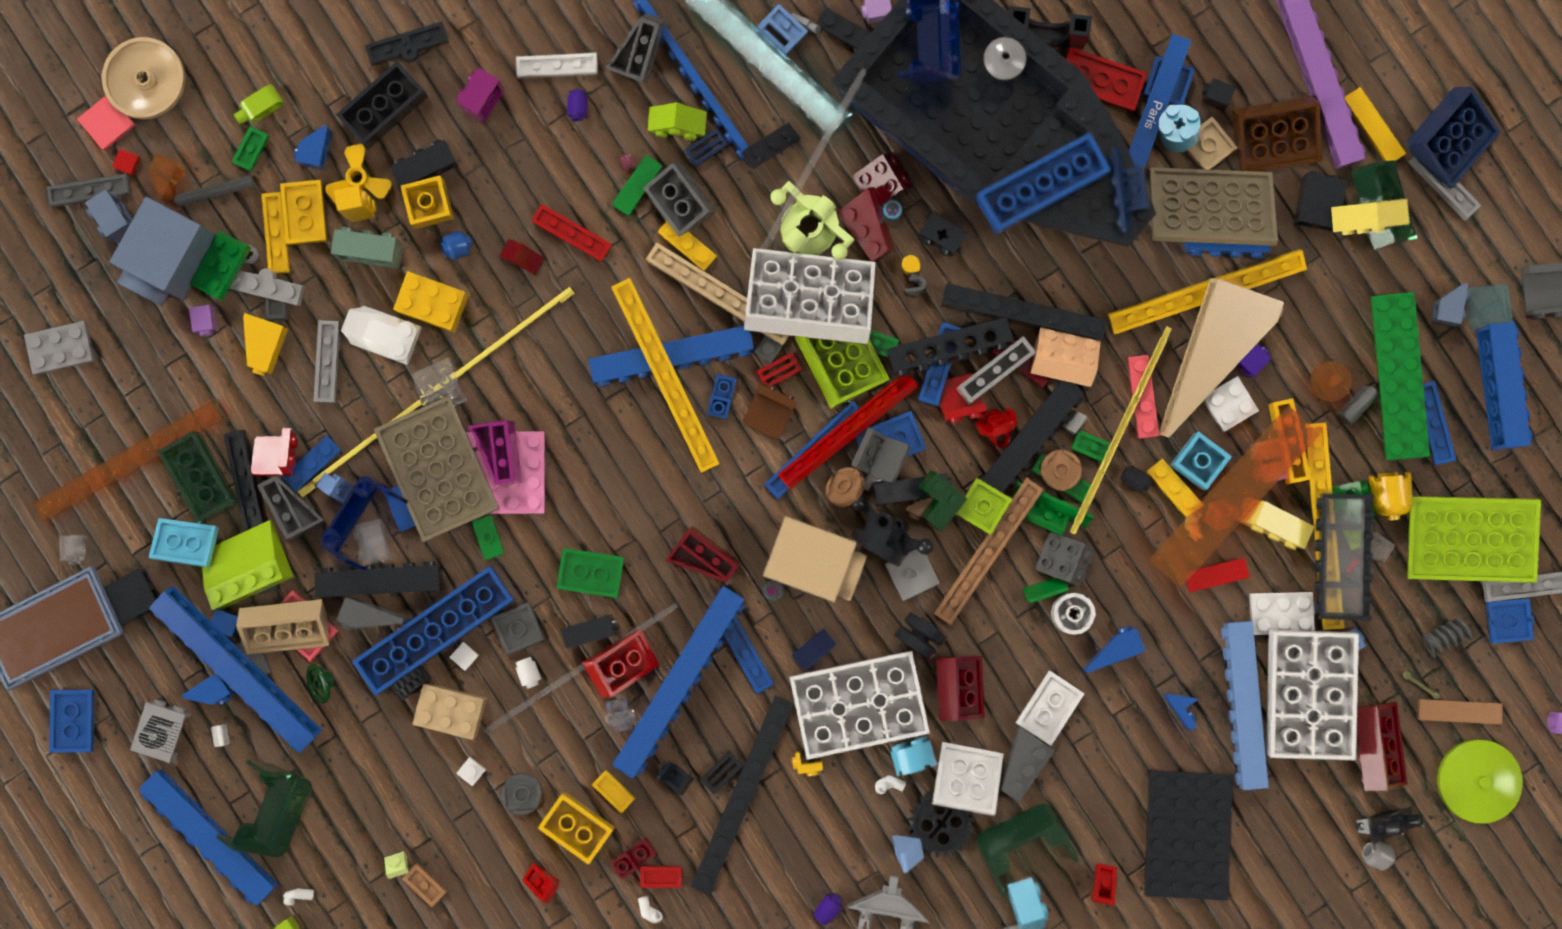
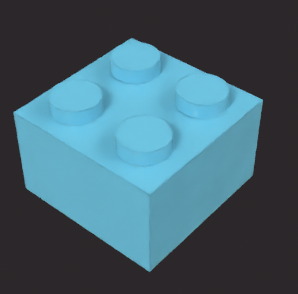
(1200, 461)
(1026, 904)

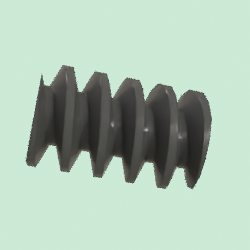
(1445, 636)

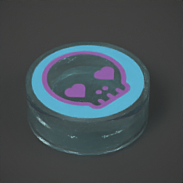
(892, 210)

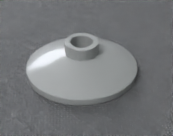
(1003, 68)

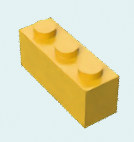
(355, 204)

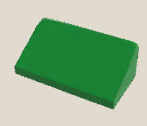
(1044, 590)

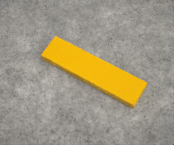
(1374, 126)
(276, 248)

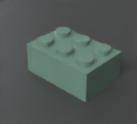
(367, 247)

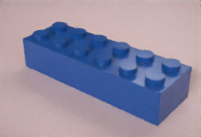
(1042, 183)
(1503, 386)

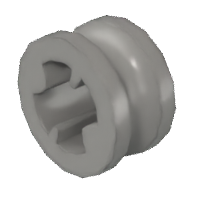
(254, 258)

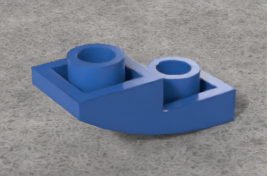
(721, 396)
(400, 511)

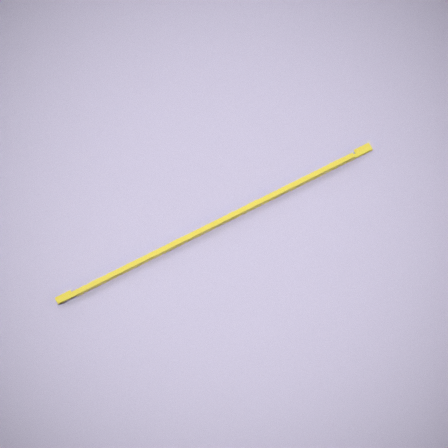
(561, 297)

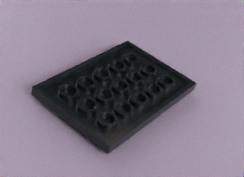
(1188, 835)

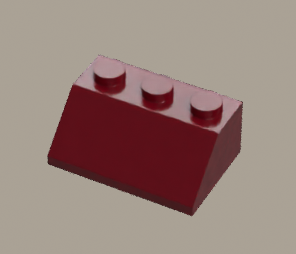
(960, 688)

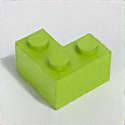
(677, 120)

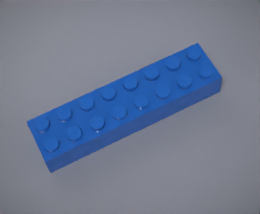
(434, 630)

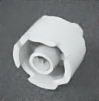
(1083, 618)

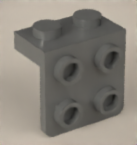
(880, 456)
(1065, 559)

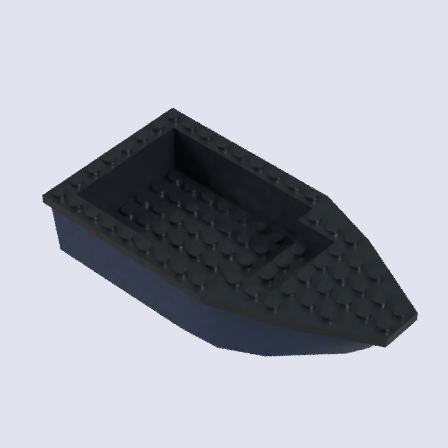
(991, 127)

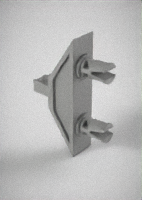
(887, 902)

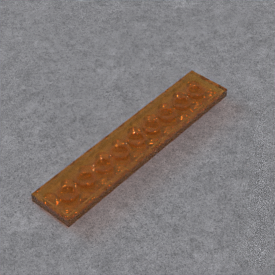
(1234, 496)

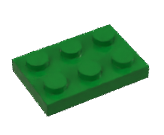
(220, 265)
(590, 572)

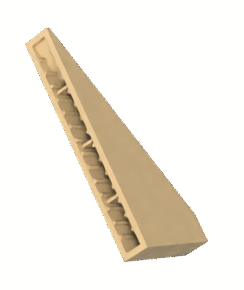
(1223, 334)

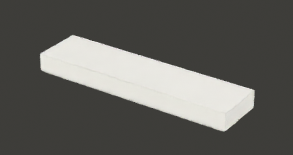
(557, 65)

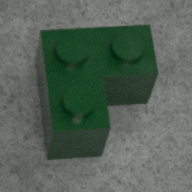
(945, 500)

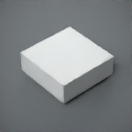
(464, 656)

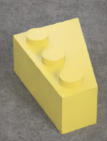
(1369, 215)

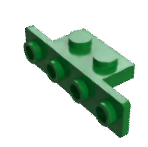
(1053, 513)

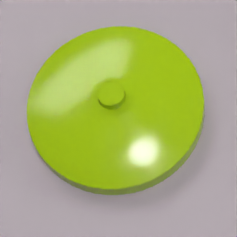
(1479, 781)

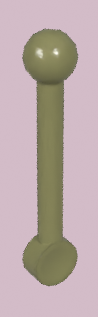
(1407, 675)

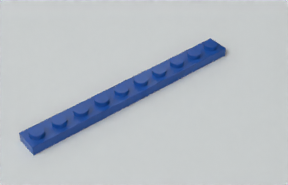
(697, 84)

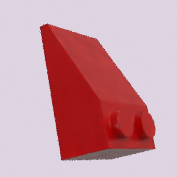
(620, 664)

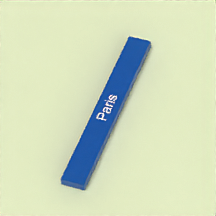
(1158, 99)

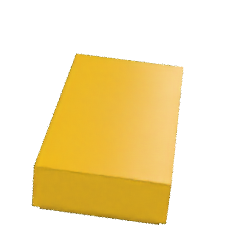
(613, 791)

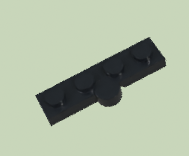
(407, 44)

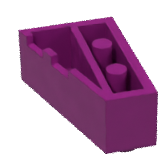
(500, 450)

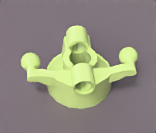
(826, 232)

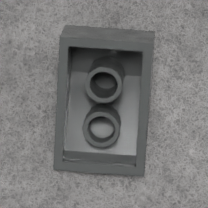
(359, 614)

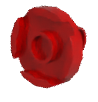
(997, 423)

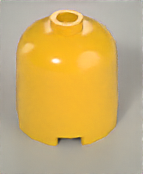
(1391, 494)

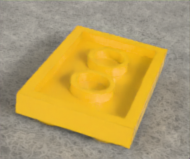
(303, 212)

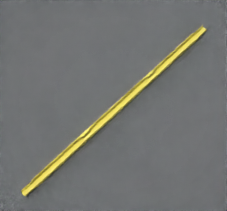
(1118, 435)

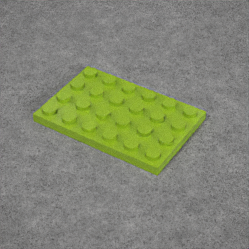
(1473, 539)

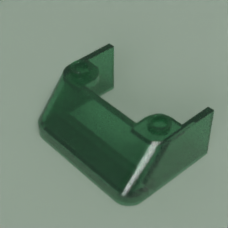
(277, 814)
(1018, 831)

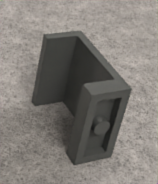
(1542, 290)

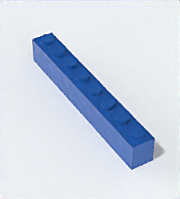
(681, 352)
(202, 832)

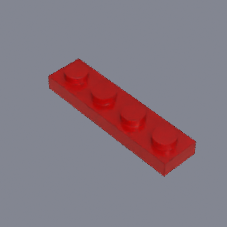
(571, 233)

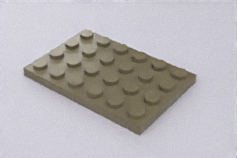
(1213, 206)
(436, 469)

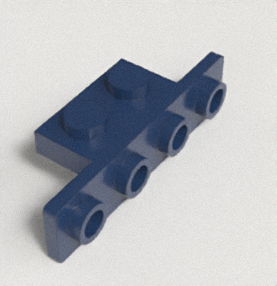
(1130, 187)

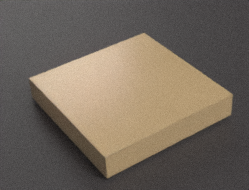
(1212, 145)

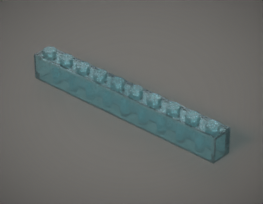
(770, 60)

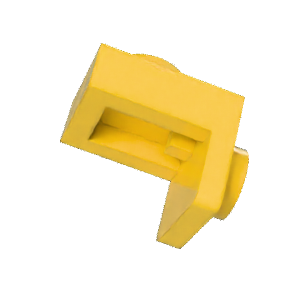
(810, 768)

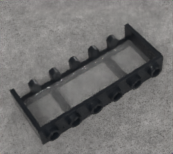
(1344, 556)

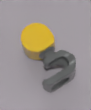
(911, 267)

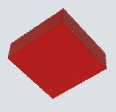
(126, 162)

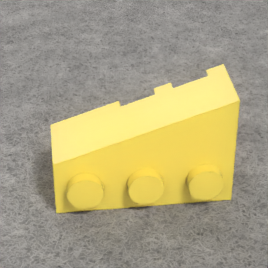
(1278, 525)

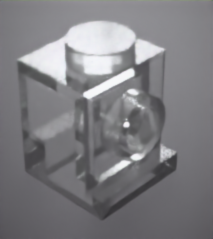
(72, 548)

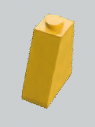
(262, 343)

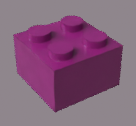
(480, 95)

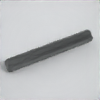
(214, 190)

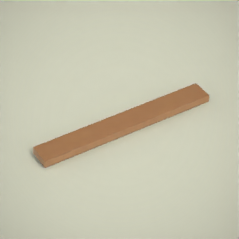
(988, 552)

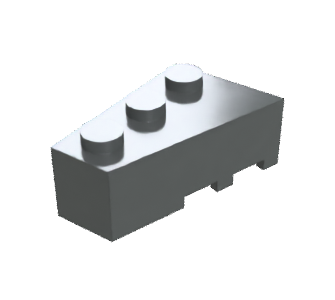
(289, 510)

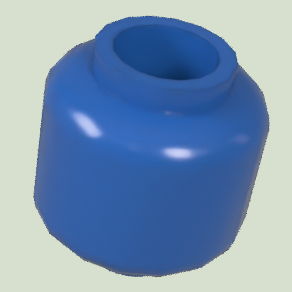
(456, 245)

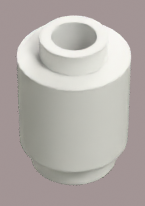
(528, 672)

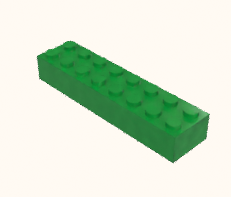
(1399, 376)

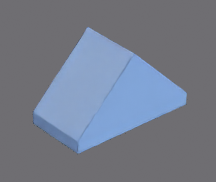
(908, 851)

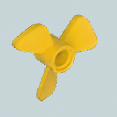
(355, 157)

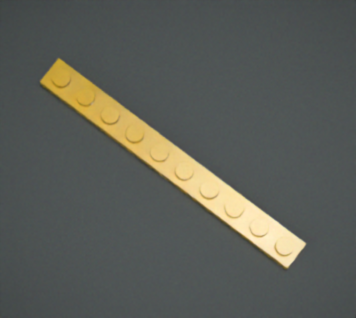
(1193, 295)
(665, 374)
(1319, 483)

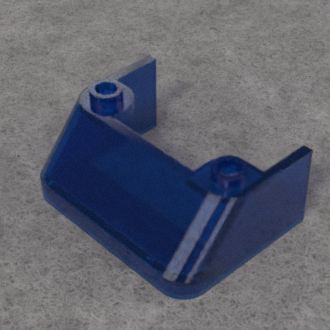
(937, 41)
(350, 514)

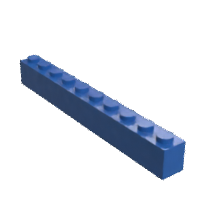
(235, 669)

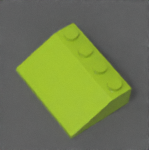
(842, 367)
(245, 566)

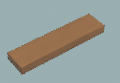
(1459, 711)

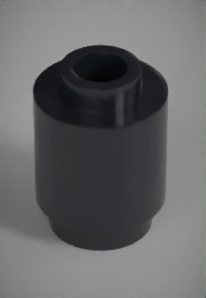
(1135, 479)

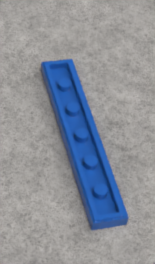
(775, 484)

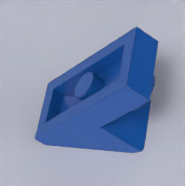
(1178, 705)

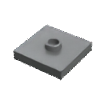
(913, 575)

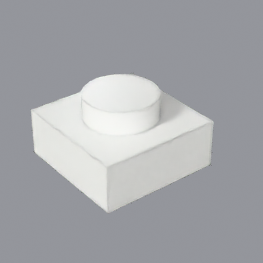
(471, 771)

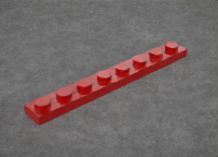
(847, 431)

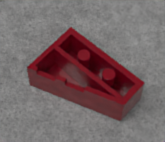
(866, 223)
(703, 555)

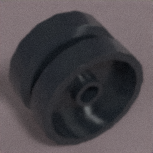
(920, 635)

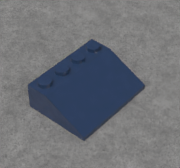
(1453, 136)

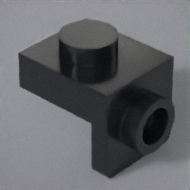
(675, 777)

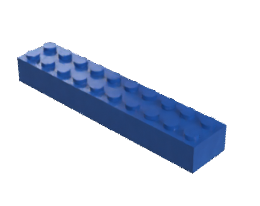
(678, 682)

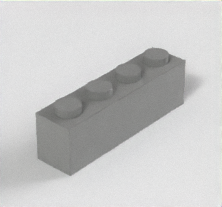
(996, 370)

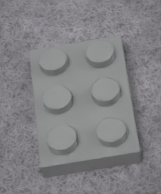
(59, 348)

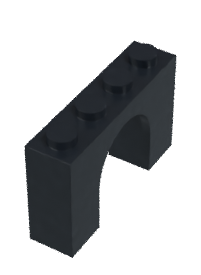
(1067, 34)

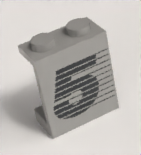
(159, 730)

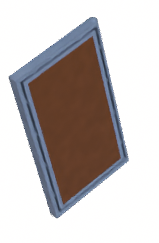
(55, 627)

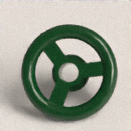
(322, 682)

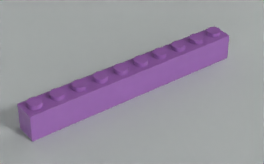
(1322, 82)

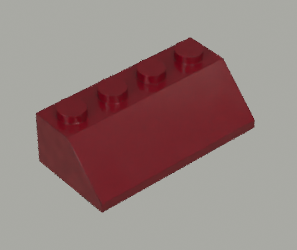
(1380, 747)

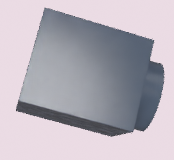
(160, 252)

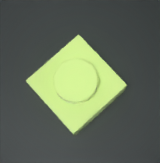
(396, 865)

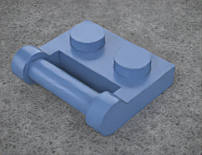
(786, 26)

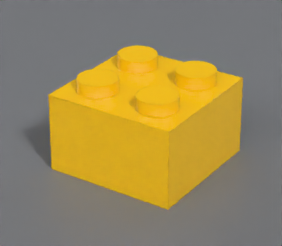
(427, 202)

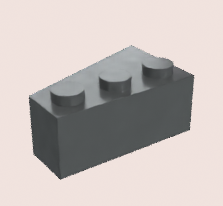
(639, 49)
(1024, 763)

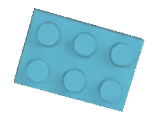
(183, 542)

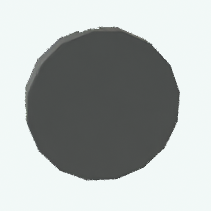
(522, 793)

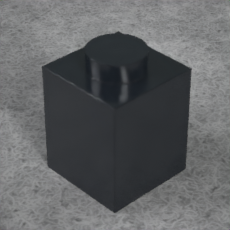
(1217, 93)

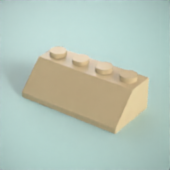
(283, 626)

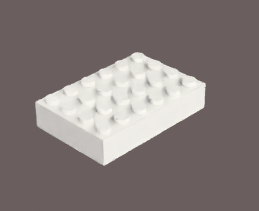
(810, 296)
(1312, 694)
(859, 704)

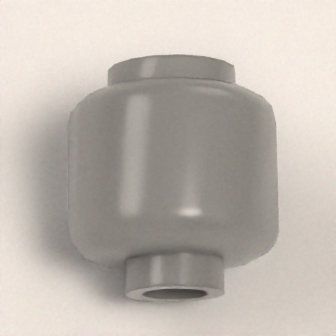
(1378, 855)

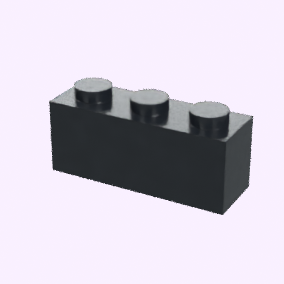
(424, 163)

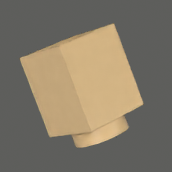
(815, 561)

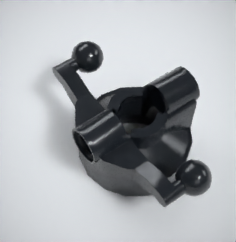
(885, 537)

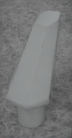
(807, 23)

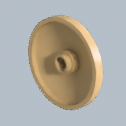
(129, 68)

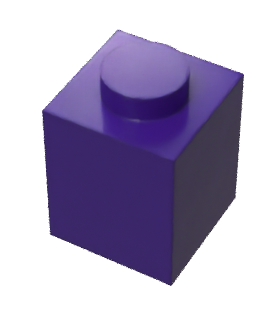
(1254, 361)

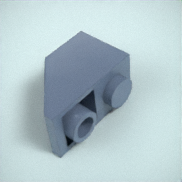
(1450, 307)

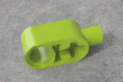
(259, 105)

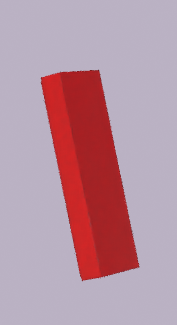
(1218, 575)

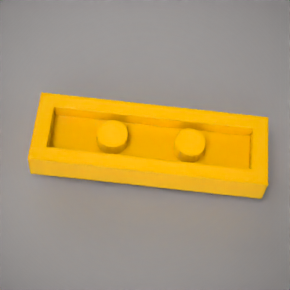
(688, 246)
(1173, 487)

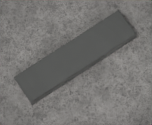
(84, 190)

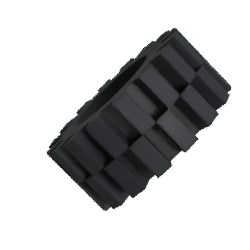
(411, 682)

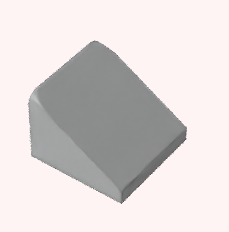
(1074, 422)

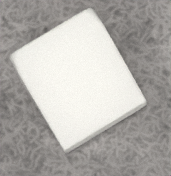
(220, 735)

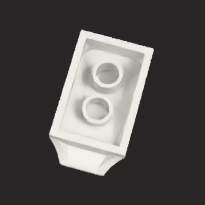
(381, 333)

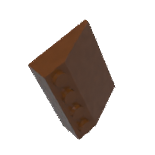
(1278, 134)

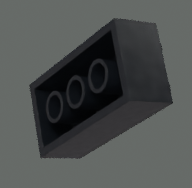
(382, 105)

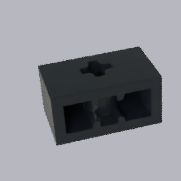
(953, 234)

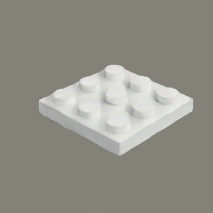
(968, 779)

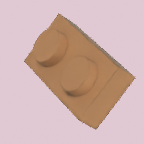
(424, 884)

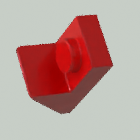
(541, 883)
(1104, 884)

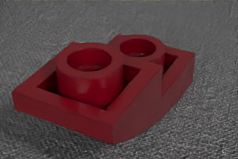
(633, 858)

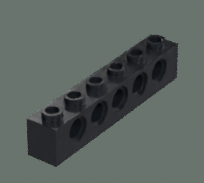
(998, 328)

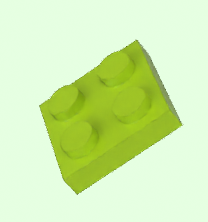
(984, 506)

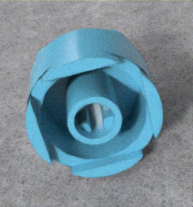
(1178, 117)
(913, 757)

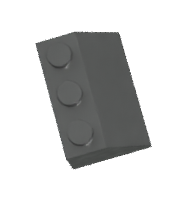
(679, 199)

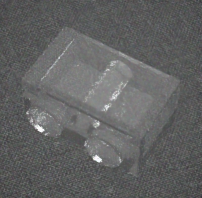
(372, 542)

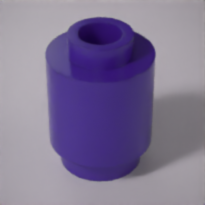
(577, 105)
(828, 909)

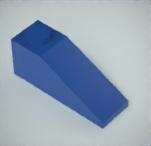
(1119, 647)

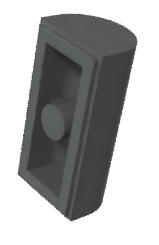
(1358, 405)

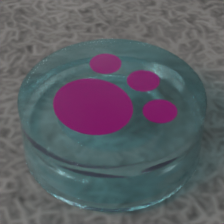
(773, 590)

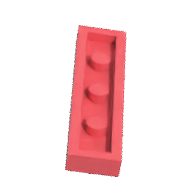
(1145, 410)

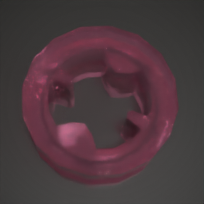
(626, 162)

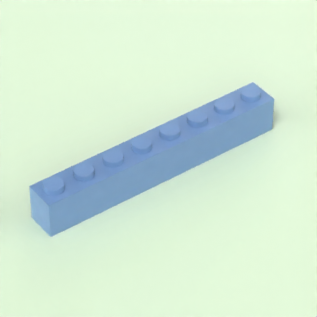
(1245, 705)

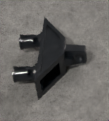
(1389, 823)

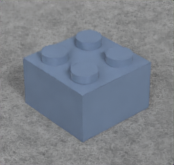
(110, 215)

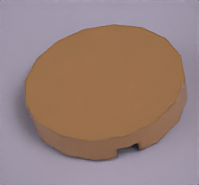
(1061, 470)
(845, 487)

